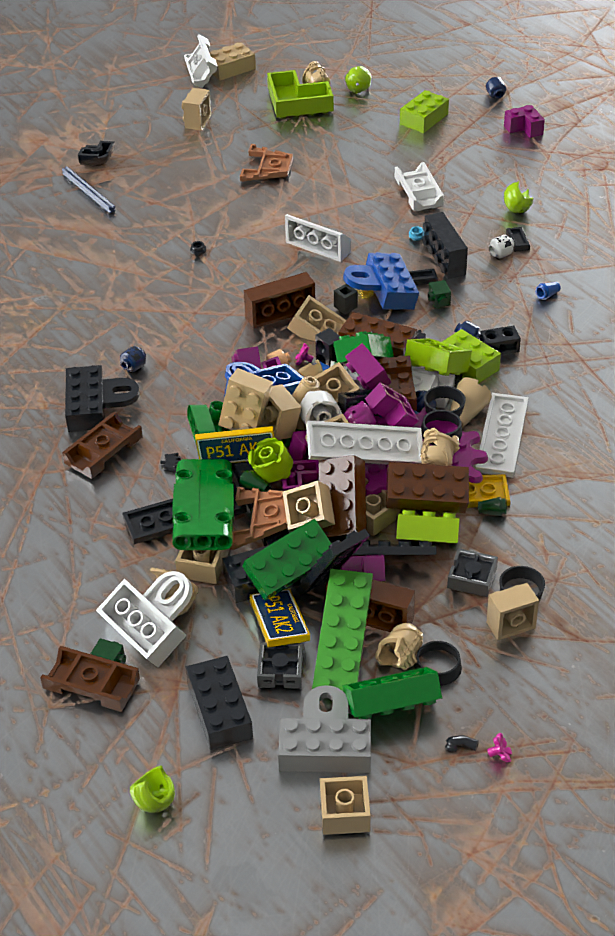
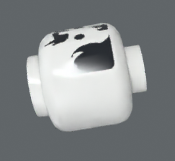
(501, 246)

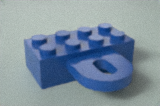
(387, 277)
(277, 374)

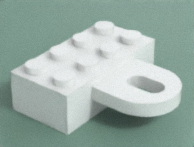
(148, 617)

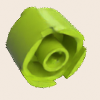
(271, 460)

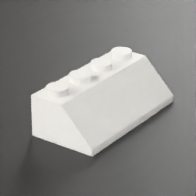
(317, 238)

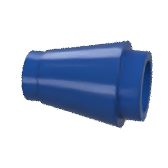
(546, 290)

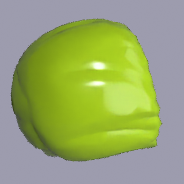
(358, 75)
(517, 201)
(153, 791)

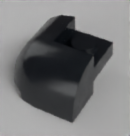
(96, 155)

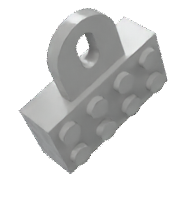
(325, 739)

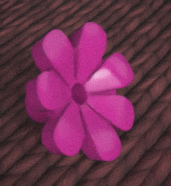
(303, 355)
(500, 748)

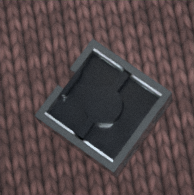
(472, 572)
(280, 665)

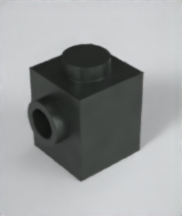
(345, 299)

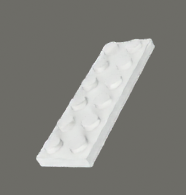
(503, 434)
(369, 442)

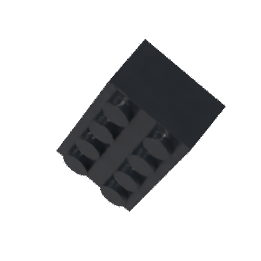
(445, 245)
(237, 578)
(219, 702)

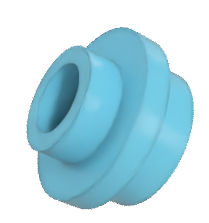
(416, 233)

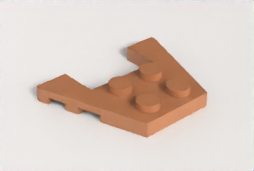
(272, 164)
(267, 515)

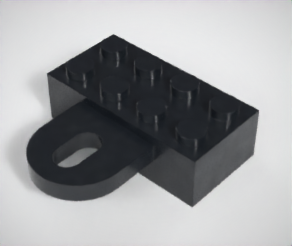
(89, 395)

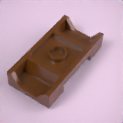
(400, 374)
(100, 444)
(92, 677)

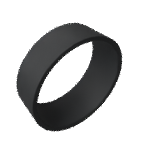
(445, 392)
(443, 415)
(523, 572)
(444, 677)

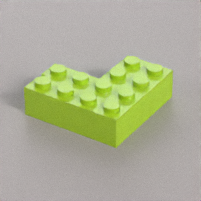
(297, 99)

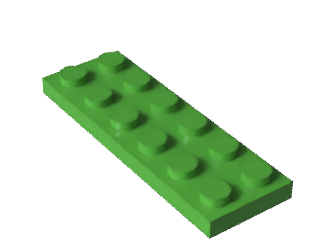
(343, 628)

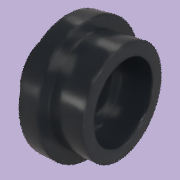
(198, 248)

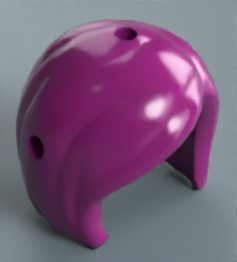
(360, 414)

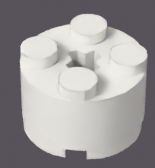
(318, 407)

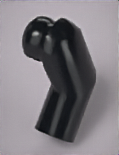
(461, 740)

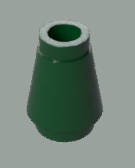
(251, 480)
(494, 506)

